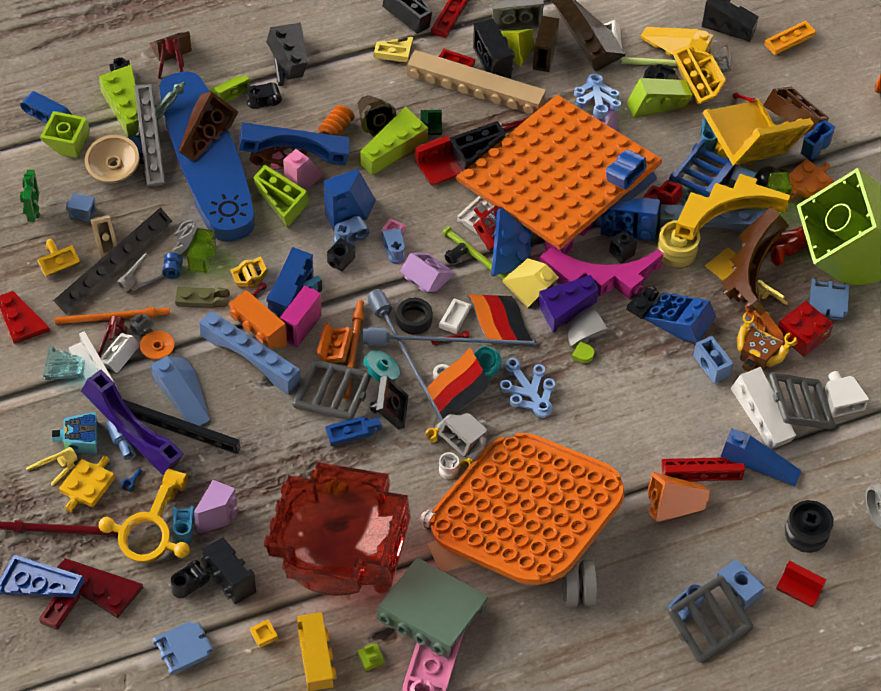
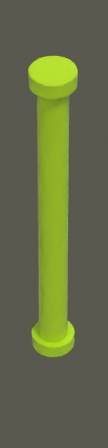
(471, 250)

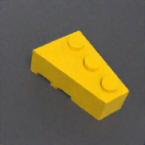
(315, 651)

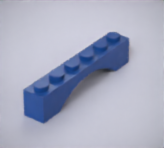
(260, 137)

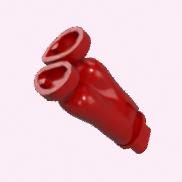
(787, 244)

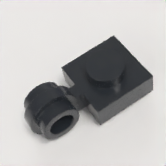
(641, 305)

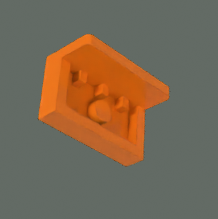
(334, 344)

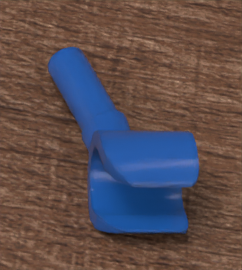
(131, 481)

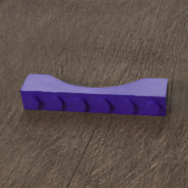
(156, 449)

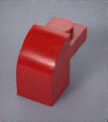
(669, 193)

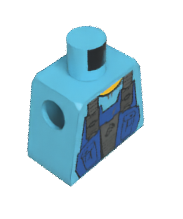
(79, 433)

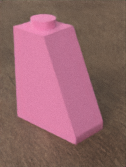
(301, 170)

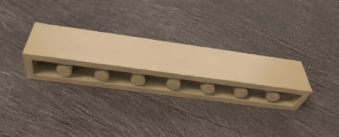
(475, 82)

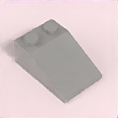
(518, 14)

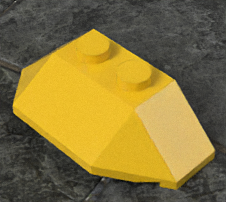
(700, 73)

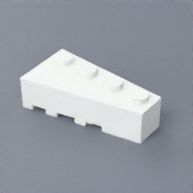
(757, 400)

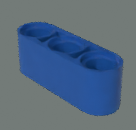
(41, 106)

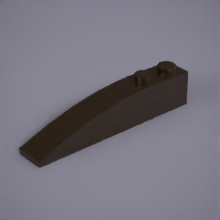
(590, 34)

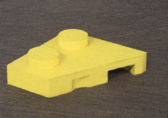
(393, 50)

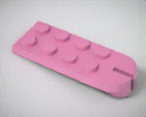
(429, 670)

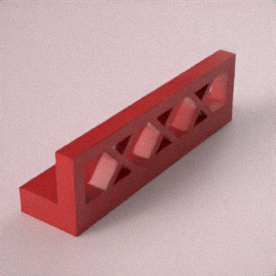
(703, 469)

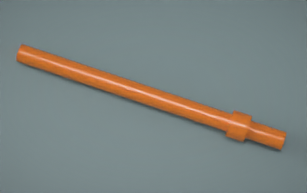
(150, 311)
(358, 318)

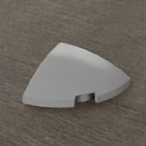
(185, 235)
(585, 326)

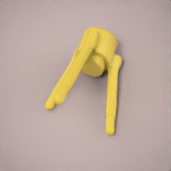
(765, 290)
(65, 458)

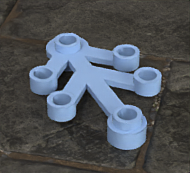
(596, 82)
(528, 389)

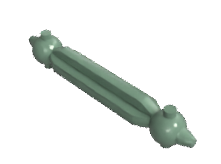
(167, 101)

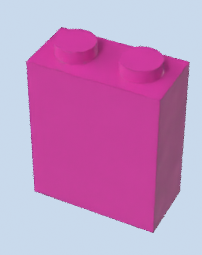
(302, 315)

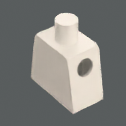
(844, 395)

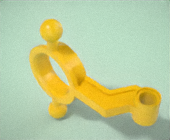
(171, 483)

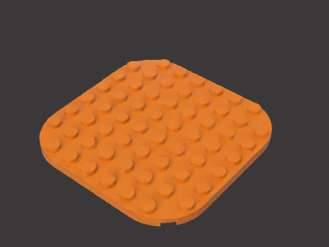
(527, 508)

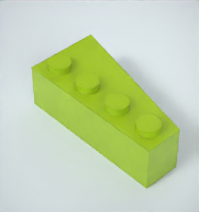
(120, 95)

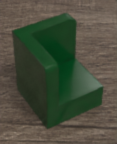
(432, 120)

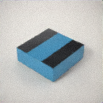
(314, 283)

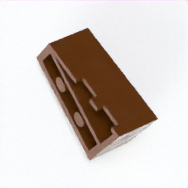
(791, 105)

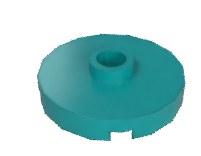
(380, 365)

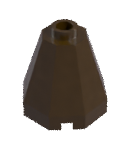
(375, 114)

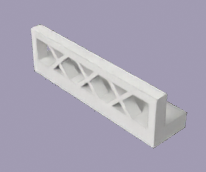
(88, 353)

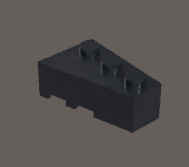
(412, 13)
(229, 570)

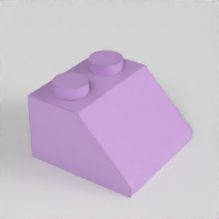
(426, 272)
(216, 507)

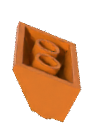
(258, 320)

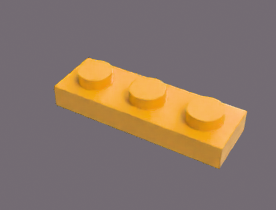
(790, 37)

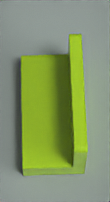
(232, 88)

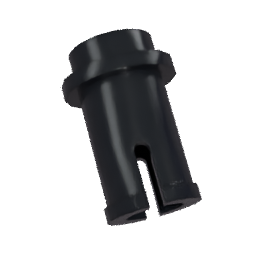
(453, 255)

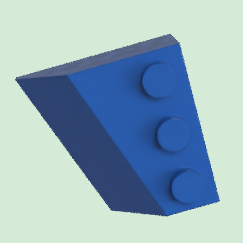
(347, 197)

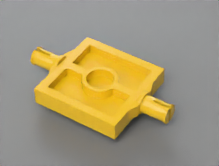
(87, 483)

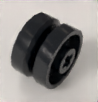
(809, 526)

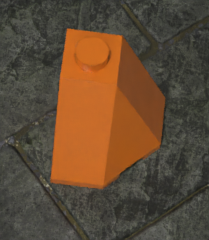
(675, 497)

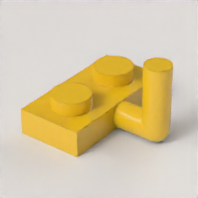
(58, 259)

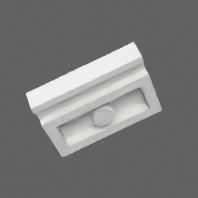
(469, 217)

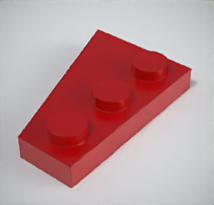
(20, 318)

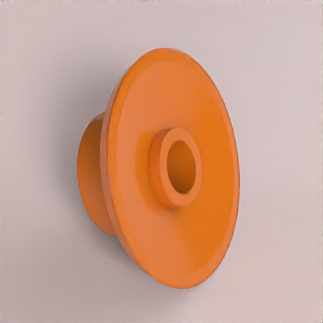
(157, 339)

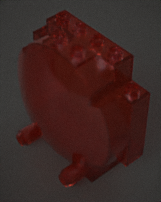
(339, 530)

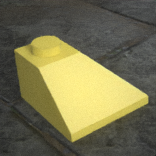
(529, 280)

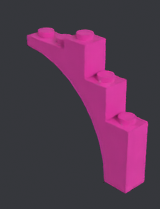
(624, 277)

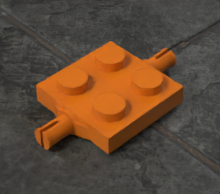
(809, 179)

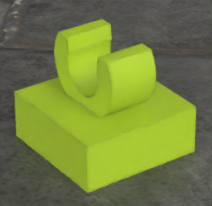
(371, 657)

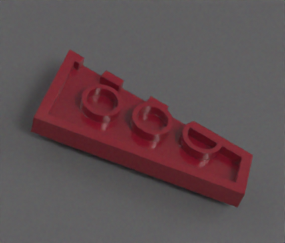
(103, 588)

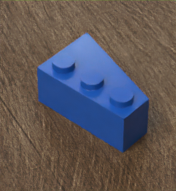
(295, 272)

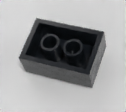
(493, 48)

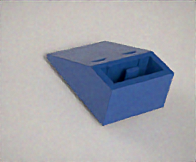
(635, 216)
(682, 316)

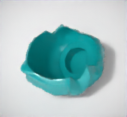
(489, 360)

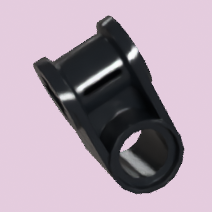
(265, 95)
(191, 576)

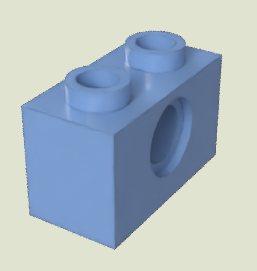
(713, 359)
(753, 587)

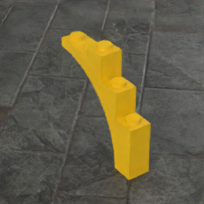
(723, 199)

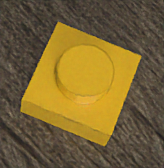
(263, 633)

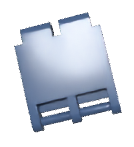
(828, 299)
(184, 646)

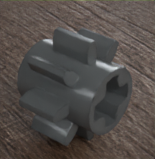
(141, 325)

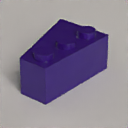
(567, 300)

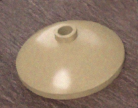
(110, 151)

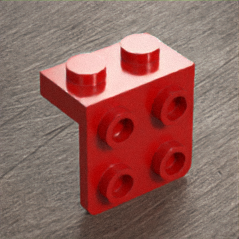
(437, 161)

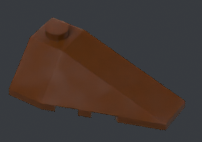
(207, 122)

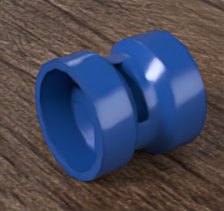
(172, 265)

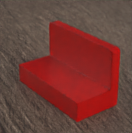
(801, 584)

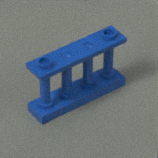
(722, 174)

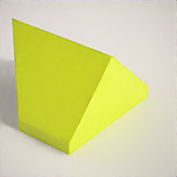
(521, 42)

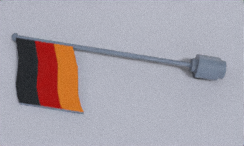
(497, 318)
(454, 386)

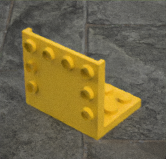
(750, 134)

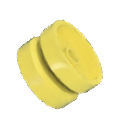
(677, 250)

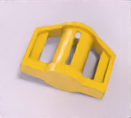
(246, 267)

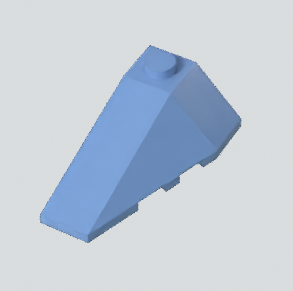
(182, 388)

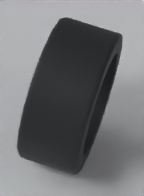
(414, 304)

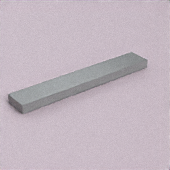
(149, 135)

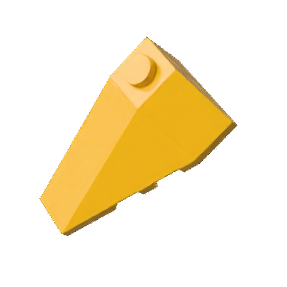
(676, 38)

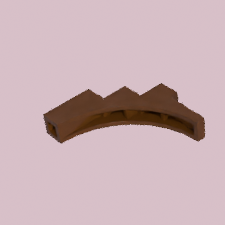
(748, 261)

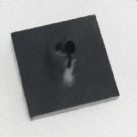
(391, 402)

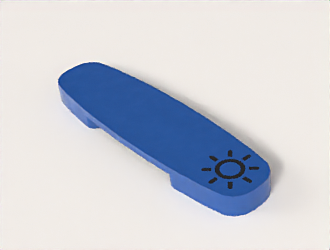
(217, 174)

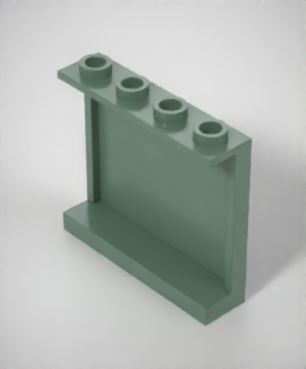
(431, 607)

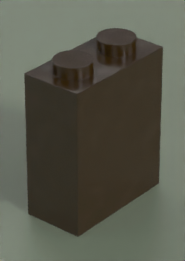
(545, 43)

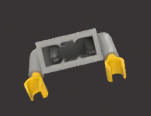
(463, 434)

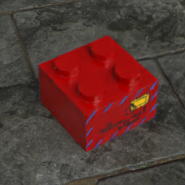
(807, 326)

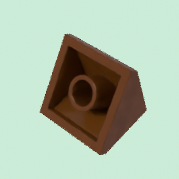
(184, 41)

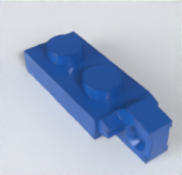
(352, 430)

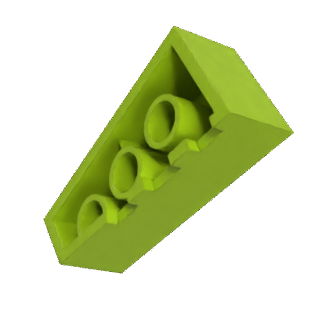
(394, 141)

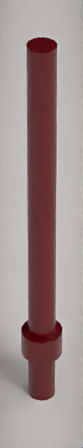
(19, 526)

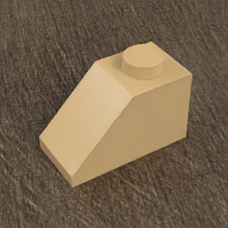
(103, 234)

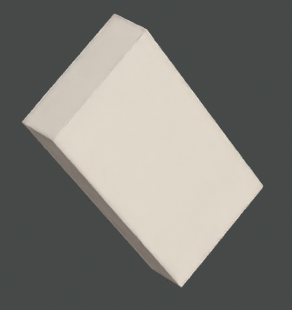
(455, 316)

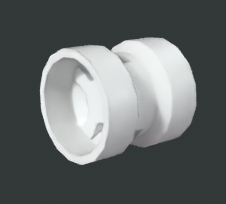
(448, 465)

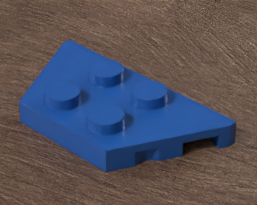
(511, 244)

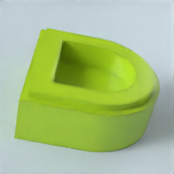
(583, 353)

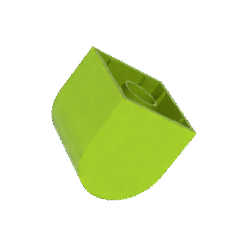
(845, 228)

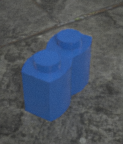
(817, 139)
(626, 169)

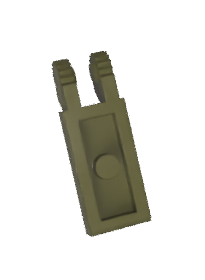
(202, 297)

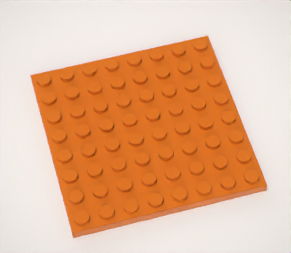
(554, 171)

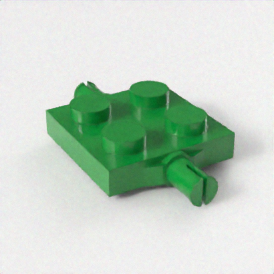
(30, 196)

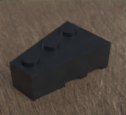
(729, 19)
(288, 49)
(475, 143)

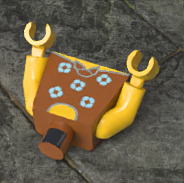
(761, 348)

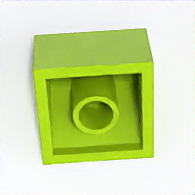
(66, 133)

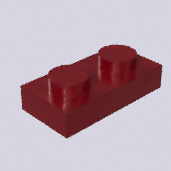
(58, 611)

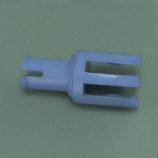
(120, 441)

